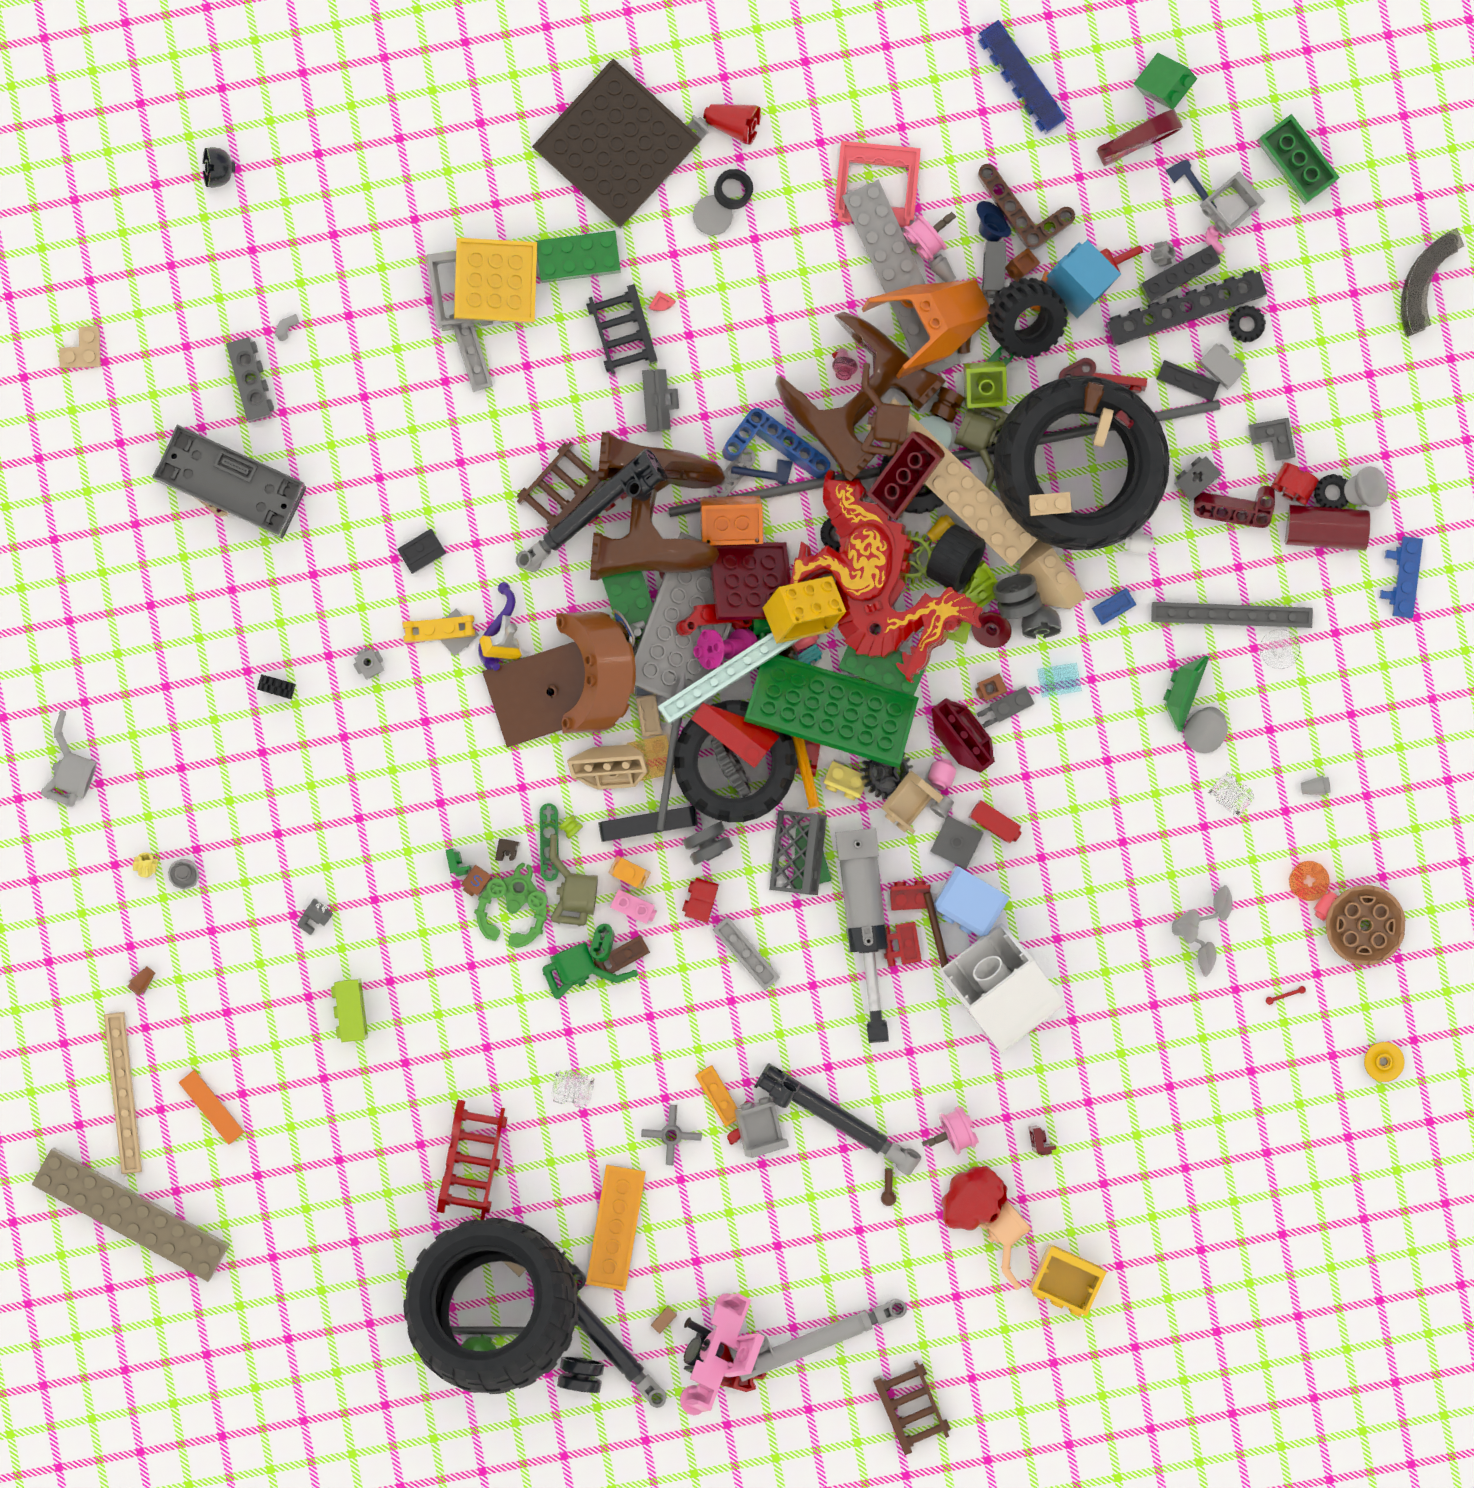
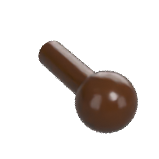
(888, 1197)

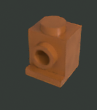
(998, 684)

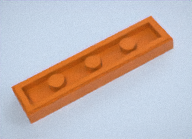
(211, 1107)

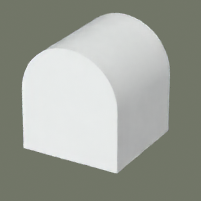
(1001, 987)

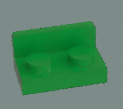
(454, 859)

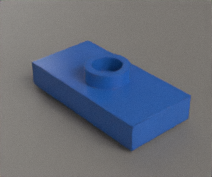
(1114, 606)

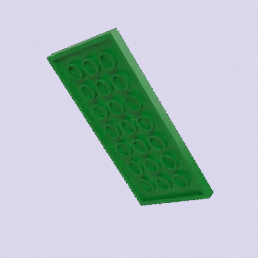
(832, 709)

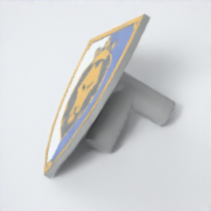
(632, 629)

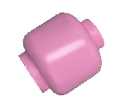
(942, 774)

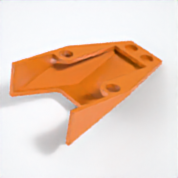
(948, 312)

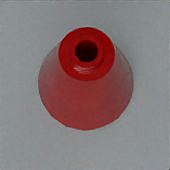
(734, 120)

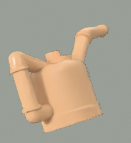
(1007, 1230)

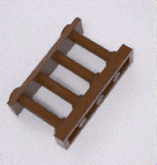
(579, 490)
(892, 1404)

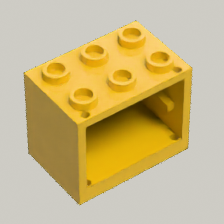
(804, 609)
(1067, 1280)

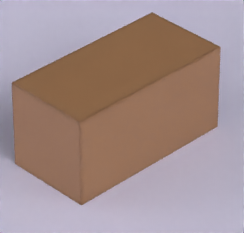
(663, 1319)

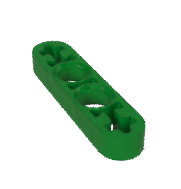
(545, 842)

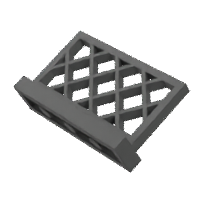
(813, 852)

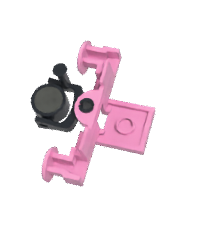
(705, 1352)

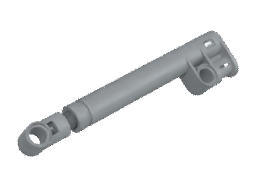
(772, 1358)

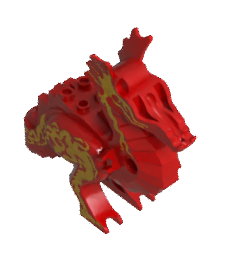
(871, 579)

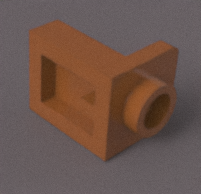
(1022, 265)

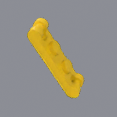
(438, 629)

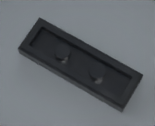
(1188, 380)

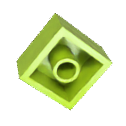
(985, 384)

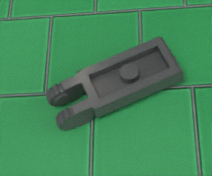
(1008, 706)

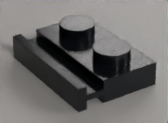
(421, 551)

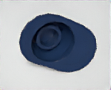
(992, 222)

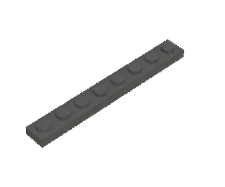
(1231, 614)

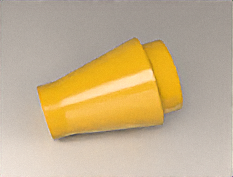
(940, 527)

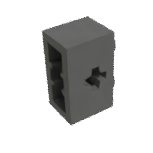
(1208, 473)

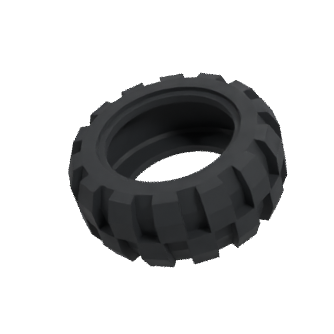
(725, 808)

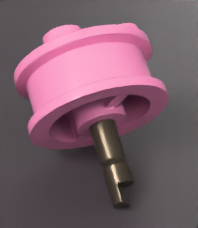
(927, 237)
(956, 1131)

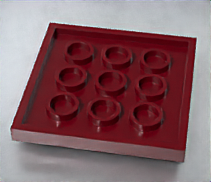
(747, 578)

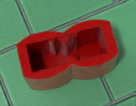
(701, 899)

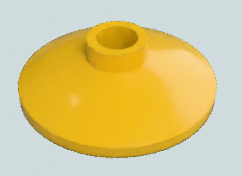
(1391, 1069)

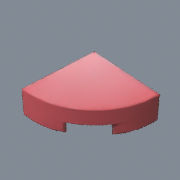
(661, 302)

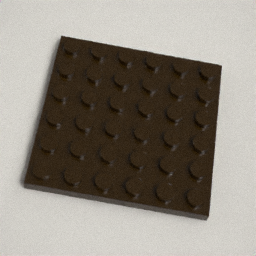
(616, 143)

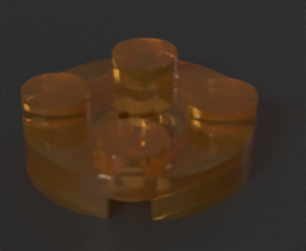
(1299, 874)

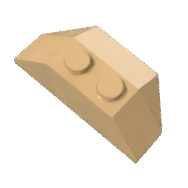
(1053, 578)
(609, 767)

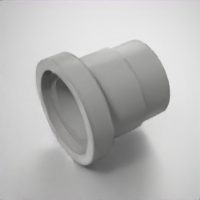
(942, 808)

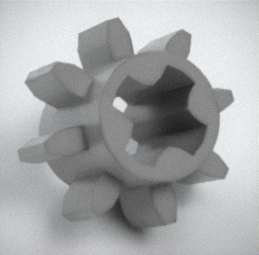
(1162, 253)

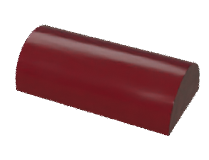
(906, 474)
(1327, 527)

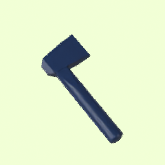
(1184, 168)
(781, 475)

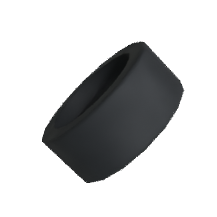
(740, 176)

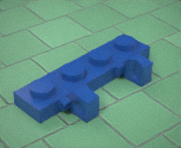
(1408, 562)

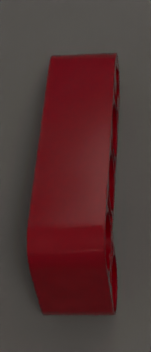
(1233, 505)

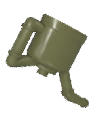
(979, 432)
(576, 893)

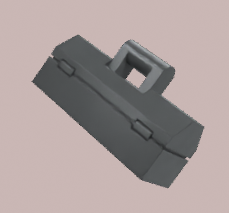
(654, 390)

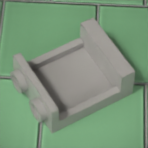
(760, 1128)

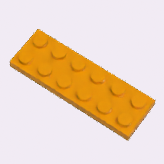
(615, 1227)

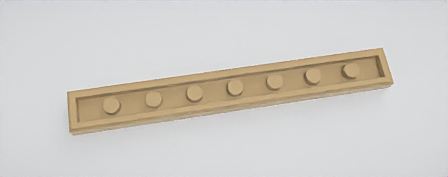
(123, 1093)

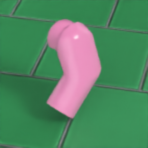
(1212, 239)

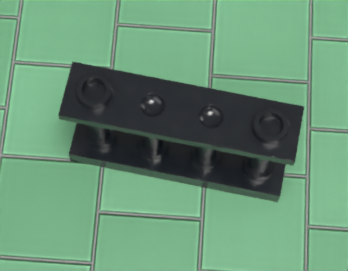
(636, 316)

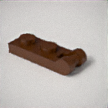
(625, 955)

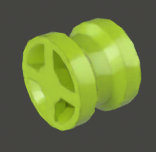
(570, 826)

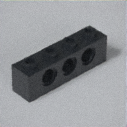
(1180, 274)

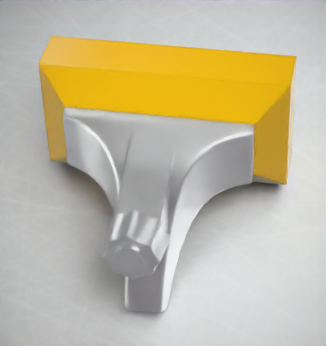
(502, 644)

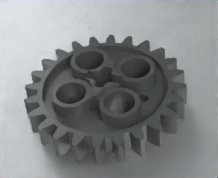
(731, 767)

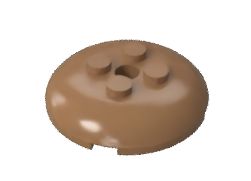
(1381, 936)

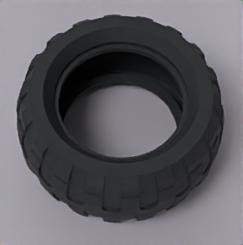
(440, 1272)

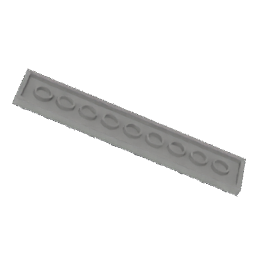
(891, 261)

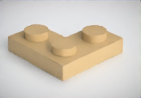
(87, 353)

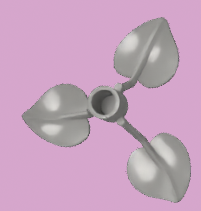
(1188, 928)

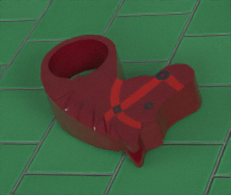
(1140, 137)

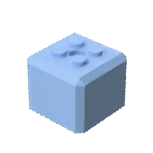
(970, 902)

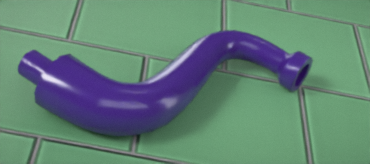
(494, 628)

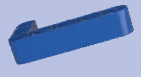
(776, 441)

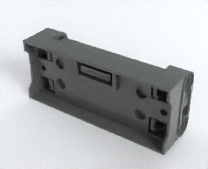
(230, 481)

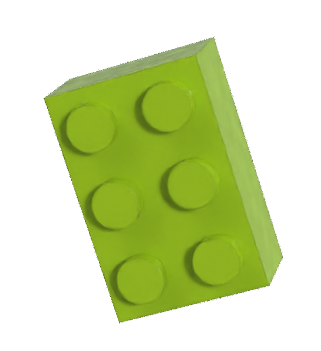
(350, 1010)

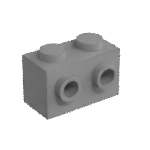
(1222, 365)

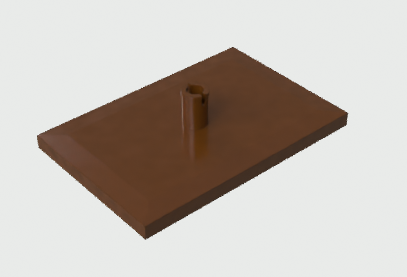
(522, 694)

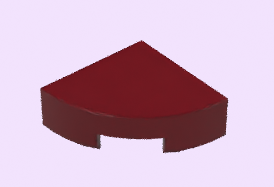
(1123, 418)

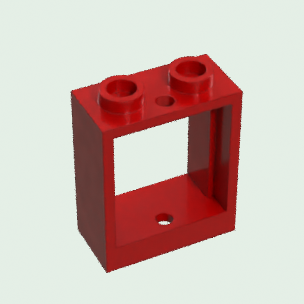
(995, 822)

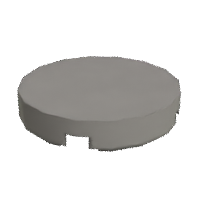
(711, 216)

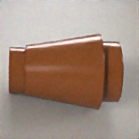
(141, 981)

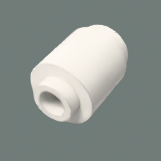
(1139, 543)

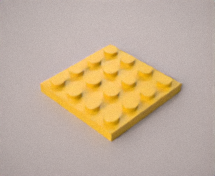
(495, 280)

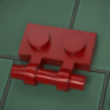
(908, 944)

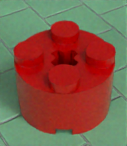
(1294, 483)

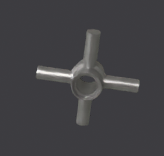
(671, 1143)

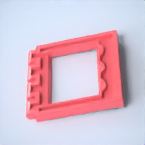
(878, 155)

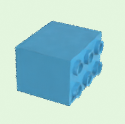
(1082, 277)

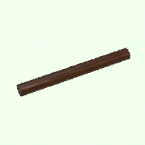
(935, 929)

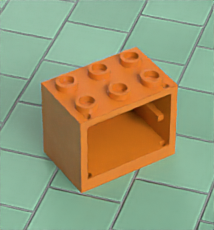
(731, 520)

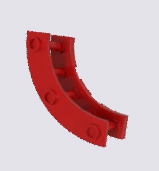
(454, 1156)

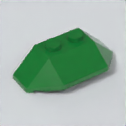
(1183, 691)

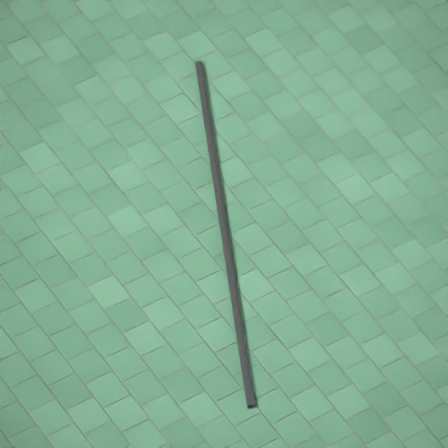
(960, 455)

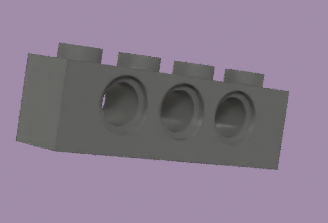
(236, 351)

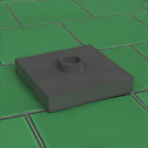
(956, 842)

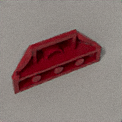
(962, 735)

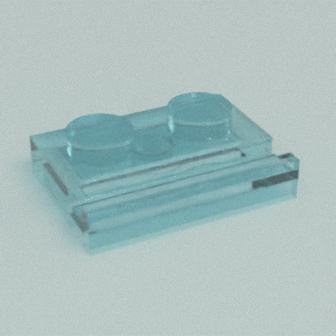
(1059, 680)

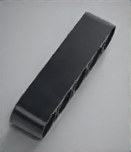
(646, 824)

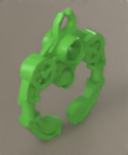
(514, 901)

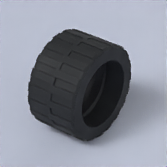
(955, 557)

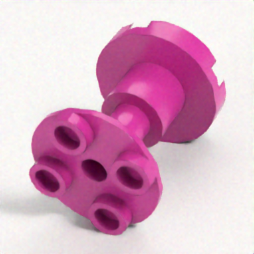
(712, 648)

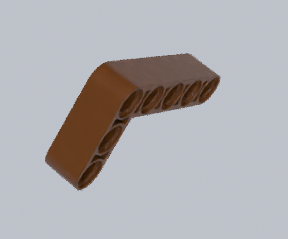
(1019, 212)

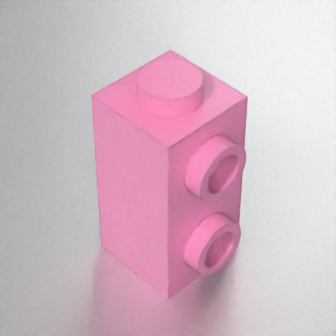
(633, 906)

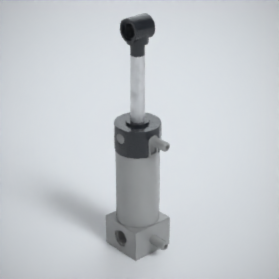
(864, 914)

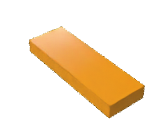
(717, 1094)

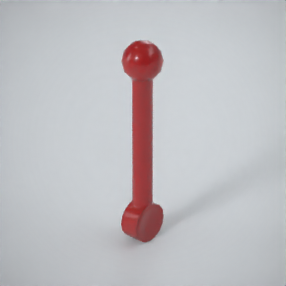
(1269, 1000)

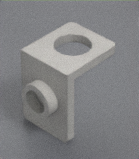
(699, 125)

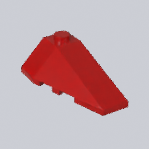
(743, 738)

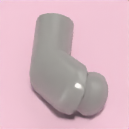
(283, 326)

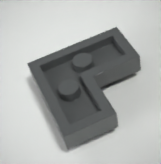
(1276, 432)

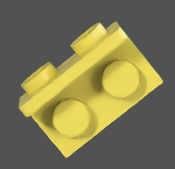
(844, 779)

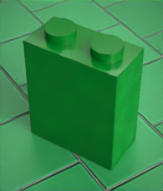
(1165, 81)

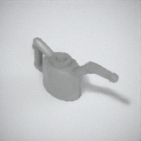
(71, 773)

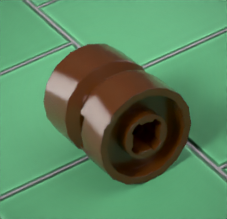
(947, 404)

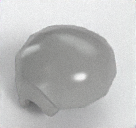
(183, 874)

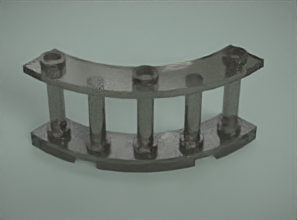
(1416, 285)

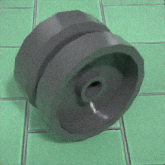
(1017, 596)
(707, 843)

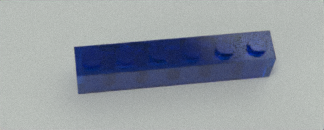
(1022, 77)

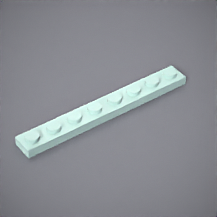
(722, 677)

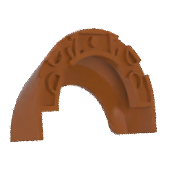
(608, 671)

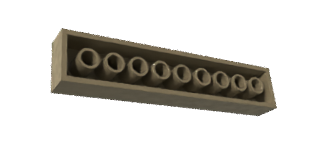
(130, 1214)

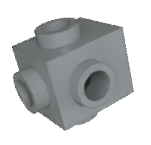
(375, 666)

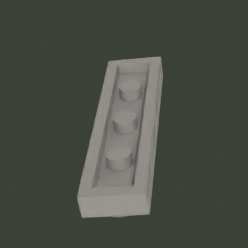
(472, 357)
(746, 953)

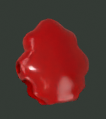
(973, 1199)

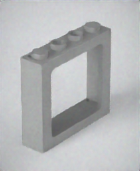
(441, 321)

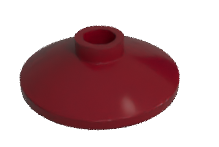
(991, 636)

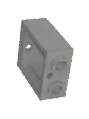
(1246, 192)

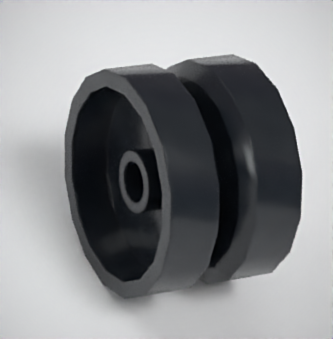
(580, 1374)

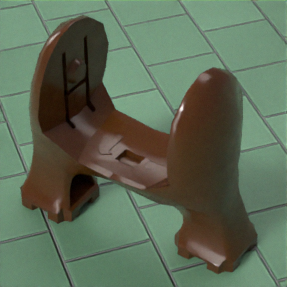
(836, 426)
(643, 546)

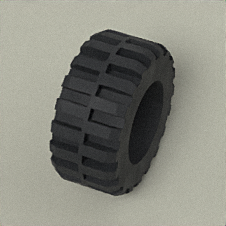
(1012, 303)

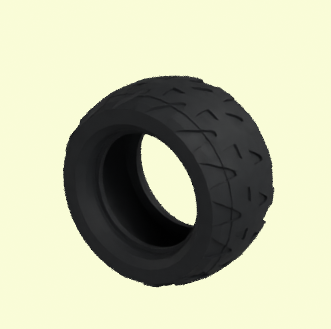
(1145, 476)

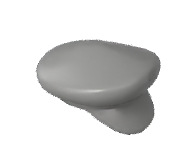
(1367, 488)
(1206, 730)

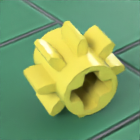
(145, 865)

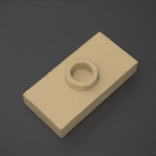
(648, 715)

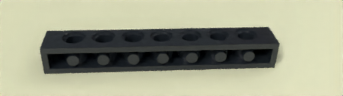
(1256, 290)

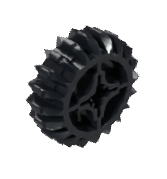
(875, 783)

